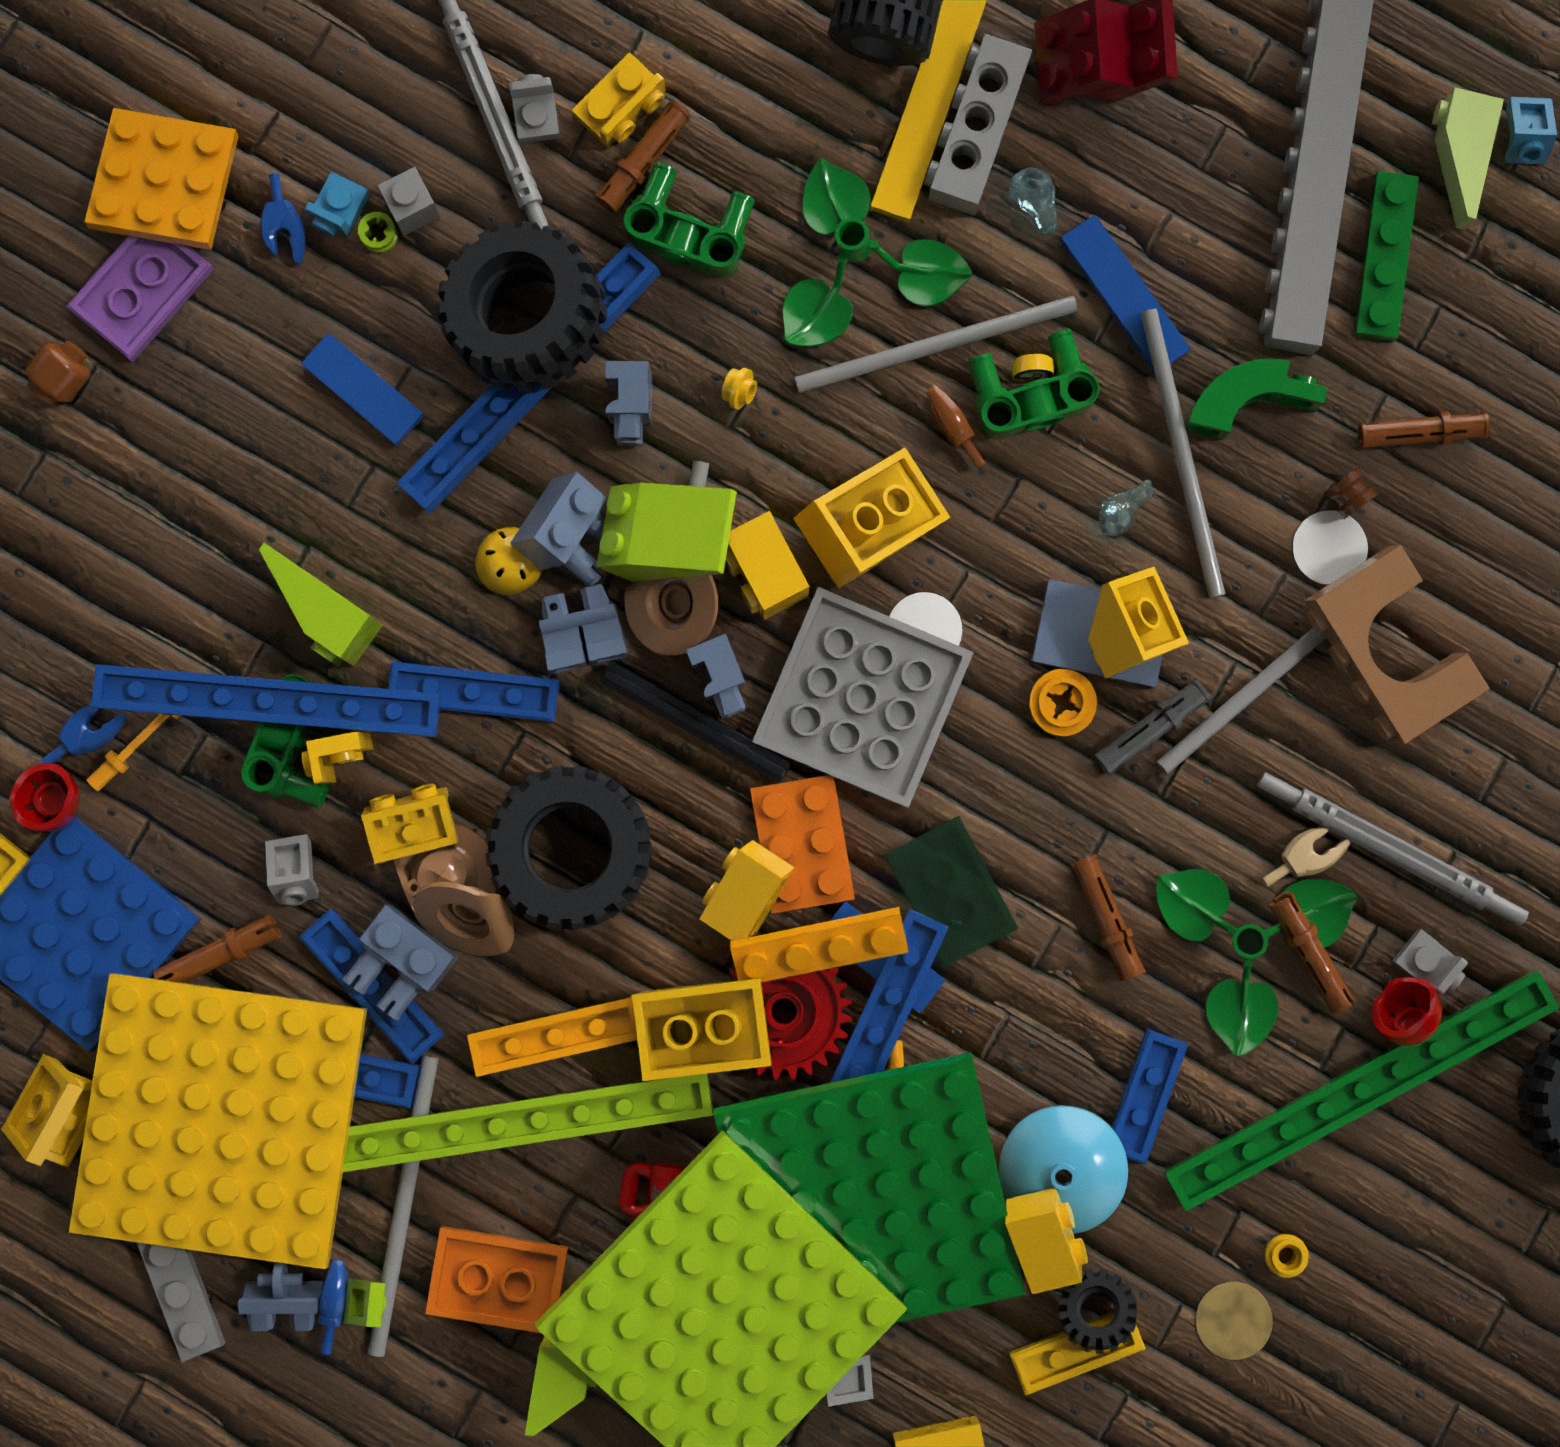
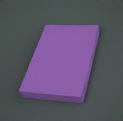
(139, 292)

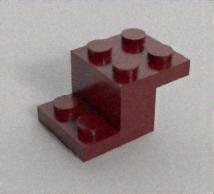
(1105, 50)

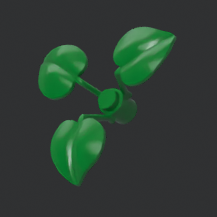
(838, 204)
(1192, 905)

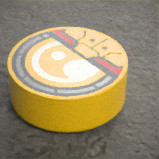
(1032, 368)

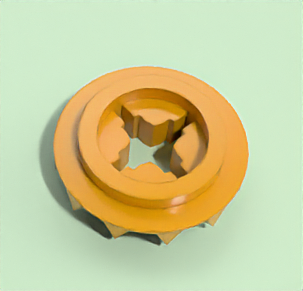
(1082, 697)

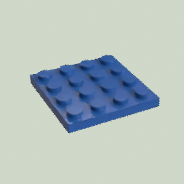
(76, 920)

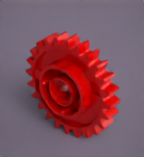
(815, 1022)

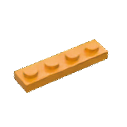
(820, 946)
(553, 1037)

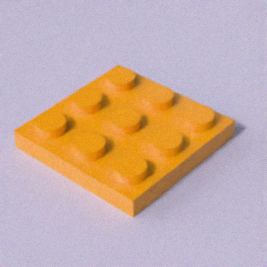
(161, 179)

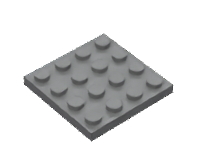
(862, 697)

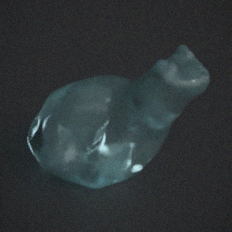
(1036, 197)
(1120, 510)

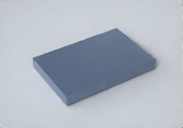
(1065, 632)

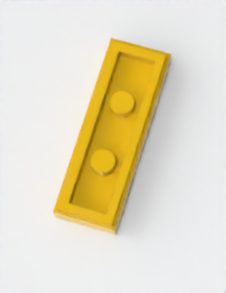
(1058, 1359)

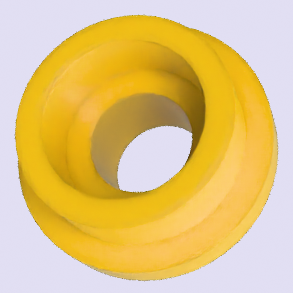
(739, 388)
(1295, 1265)

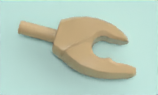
(1302, 859)

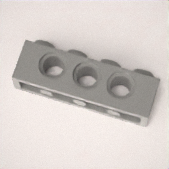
(1006, 66)

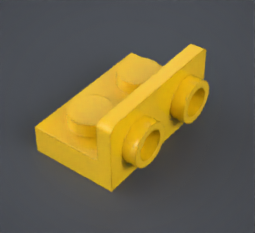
(620, 101)
(330, 750)
(409, 823)

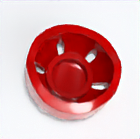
(51, 798)
(1411, 1023)

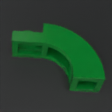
(1249, 383)

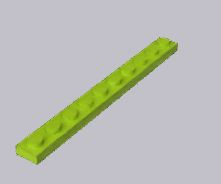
(528, 1121)

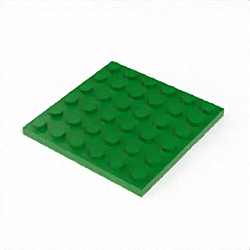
(896, 1175)

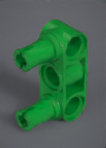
(683, 237)
(1036, 402)
(280, 747)

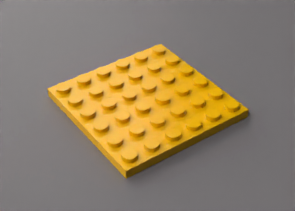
(218, 1121)

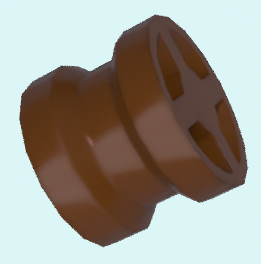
(1350, 493)

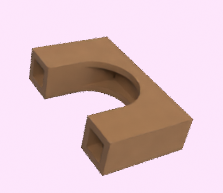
(1345, 617)

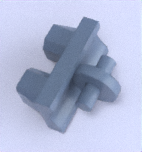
(281, 1294)

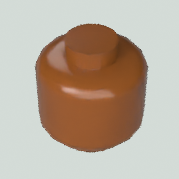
(57, 372)

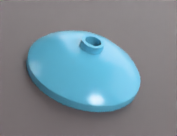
(1070, 1141)

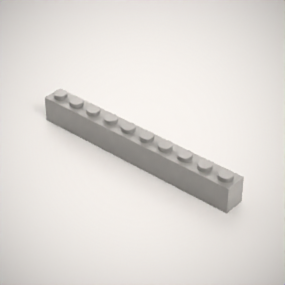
(1317, 175)

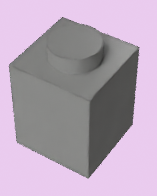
(409, 201)

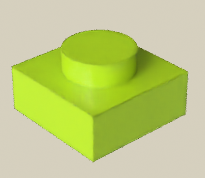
(364, 1303)

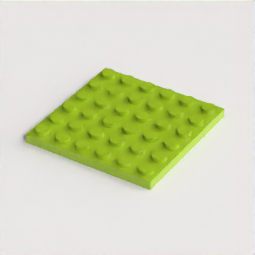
(721, 1309)

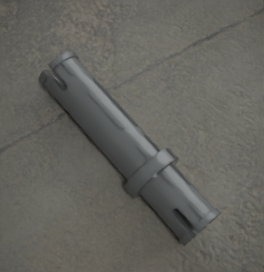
(1152, 727)

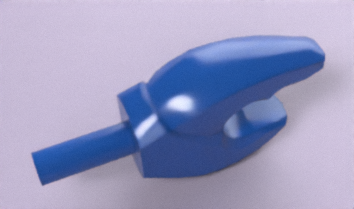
(281, 217)
(79, 737)
(332, 1303)

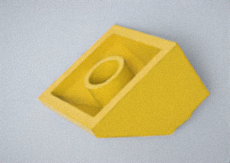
(1133, 623)

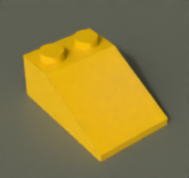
(871, 517)
(701, 1029)

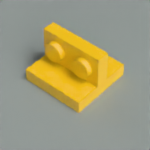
(50, 1114)

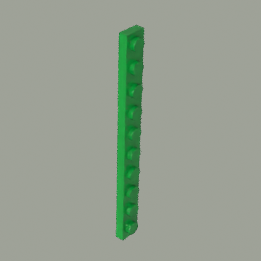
(1359, 1091)

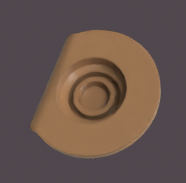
(672, 612)
(456, 863)
(465, 918)

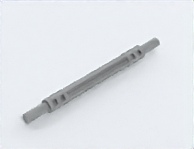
(493, 112)
(1392, 849)

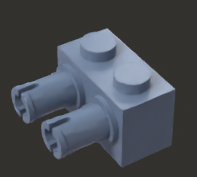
(559, 522)
(408, 947)

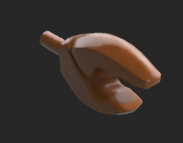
(953, 424)

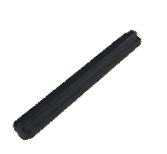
(695, 722)

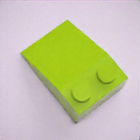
(665, 531)
(332, 621)

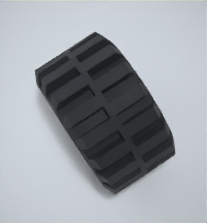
(885, 29)

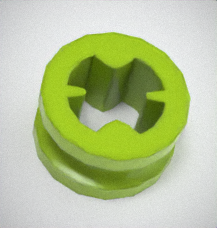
(365, 232)

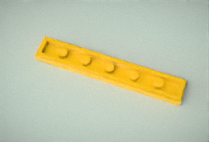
(927, 109)

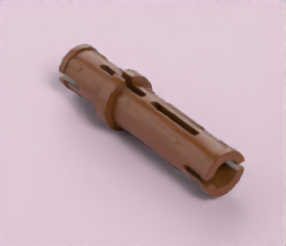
(632, 170)
(1423, 430)
(1108, 918)
(1304, 939)
(217, 953)

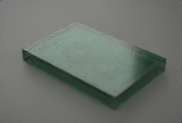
(951, 884)

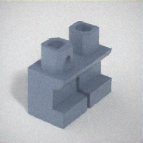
(634, 401)
(563, 636)
(723, 673)

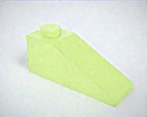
(1464, 147)

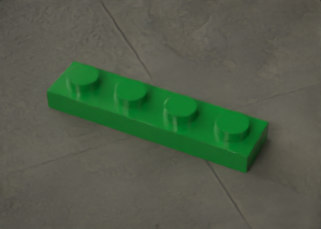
(1385, 256)

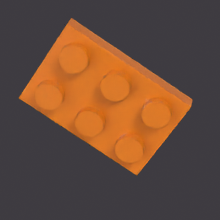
(805, 829)
(494, 1278)

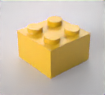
(766, 567)

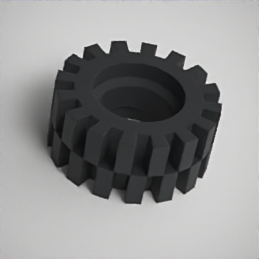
(1098, 1337)

